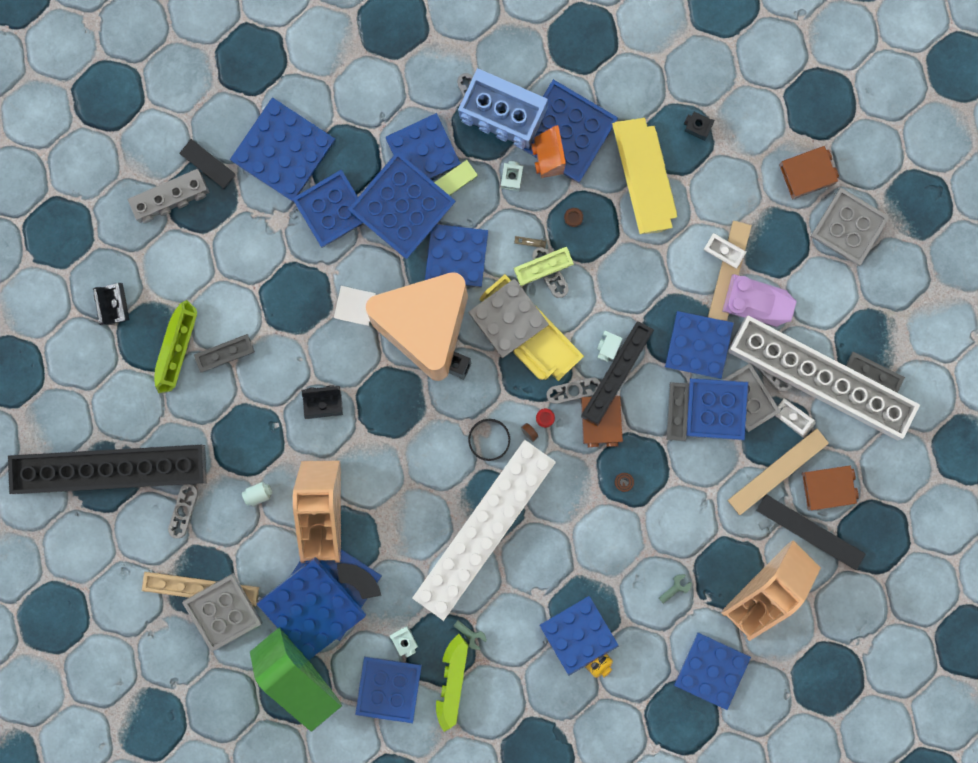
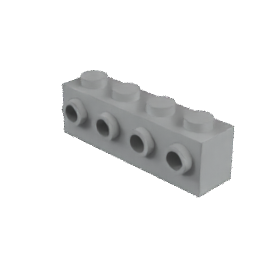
(168, 196)

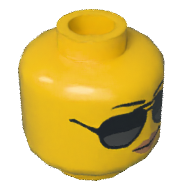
(600, 666)

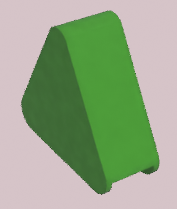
(292, 680)

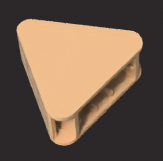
(423, 320)
(318, 510)
(773, 592)

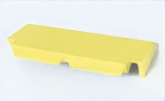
(645, 175)
(547, 351)

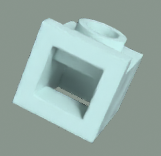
(512, 168)
(608, 346)
(404, 634)

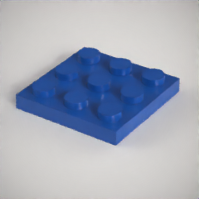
(425, 146)
(327, 207)
(457, 251)
(699, 344)
(717, 408)
(579, 635)
(712, 671)
(388, 689)

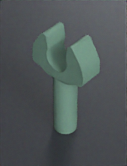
(674, 589)
(470, 634)

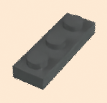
(224, 353)
(875, 372)
(677, 411)

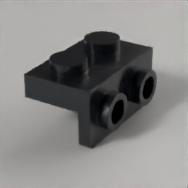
(111, 304)
(322, 402)

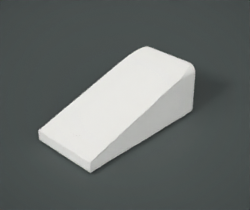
(724, 250)
(795, 418)

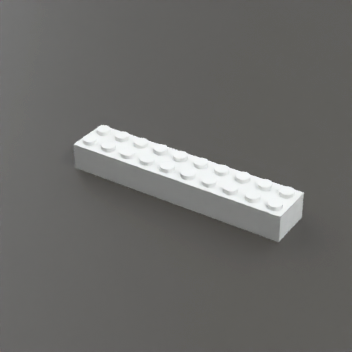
(823, 378)
(484, 530)

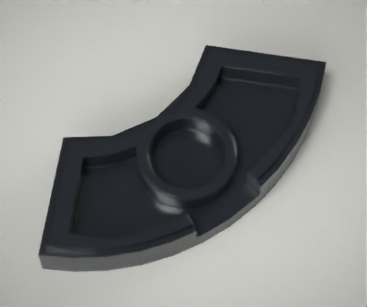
(360, 579)

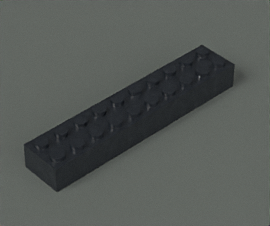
(107, 469)

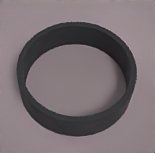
(493, 420)

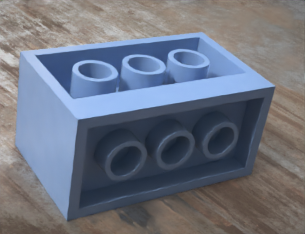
(506, 97)

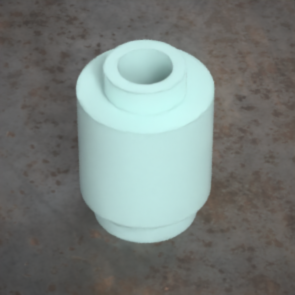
(257, 494)

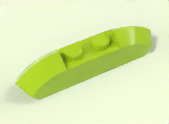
(174, 347)
(448, 708)

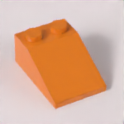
(549, 153)

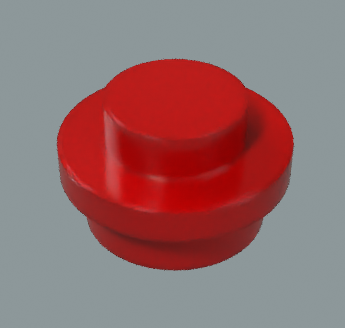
(545, 418)

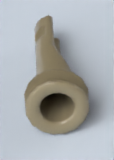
(531, 242)

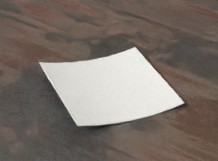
(352, 305)

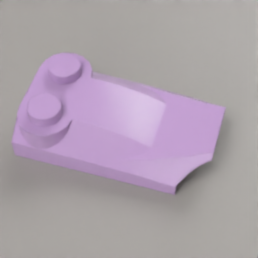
(759, 300)

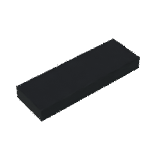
(207, 163)

